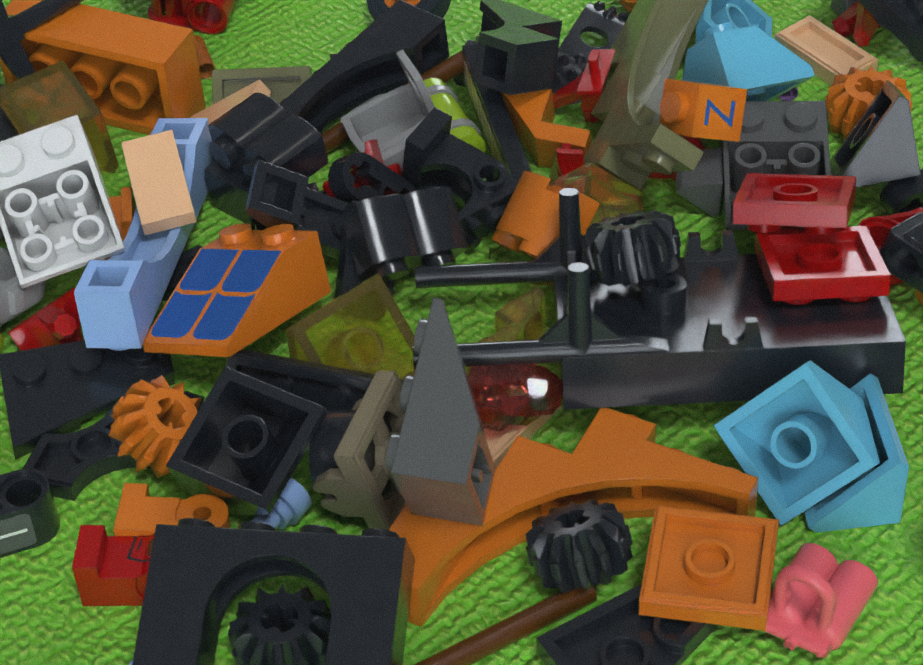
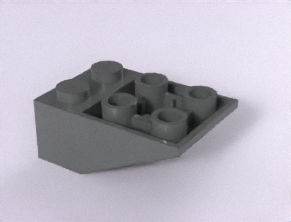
(775, 140)
(442, 449)

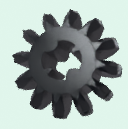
(632, 248)
(579, 546)
(281, 629)

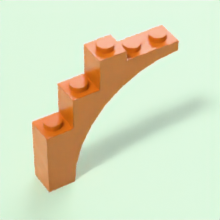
(610, 464)

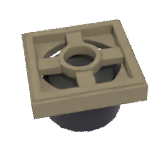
(351, 451)

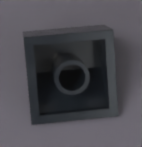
(245, 443)

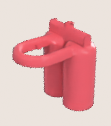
(818, 600)

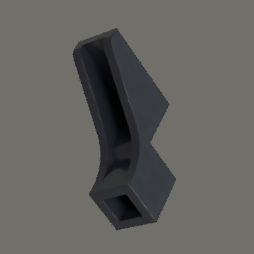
(516, 48)

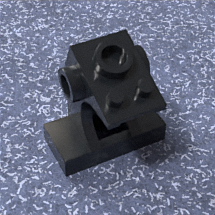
(443, 160)

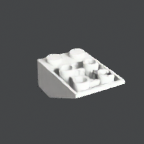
(54, 203)

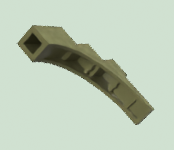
(646, 53)

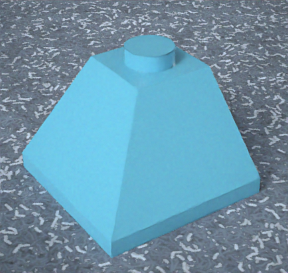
(745, 60)

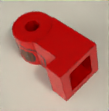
(111, 567)

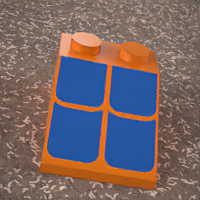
(240, 291)

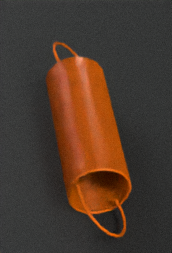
(204, 60)

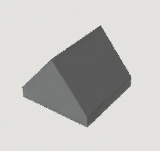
(705, 183)

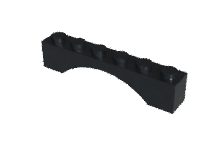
(352, 76)

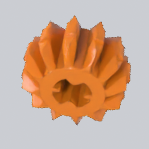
(852, 95)
(152, 422)

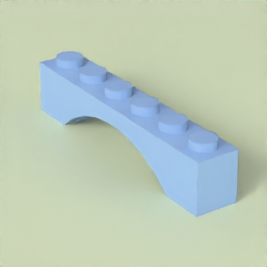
(123, 293)

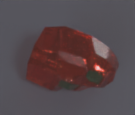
(514, 394)

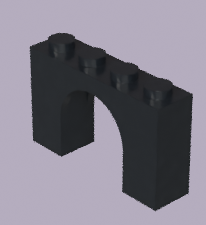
(203, 569)

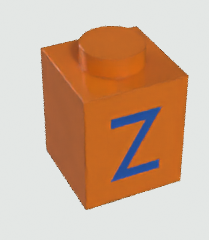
(703, 109)

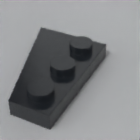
(67, 383)

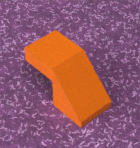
(533, 122)

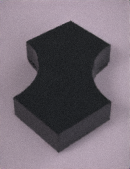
(78, 458)

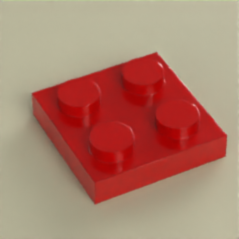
(808, 201)
(822, 266)

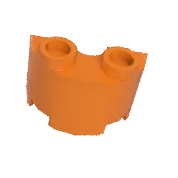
(533, 215)

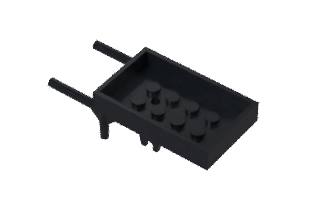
(683, 337)

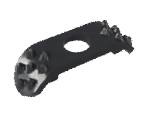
(574, 51)

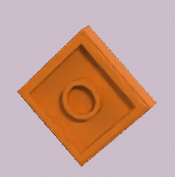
(709, 567)

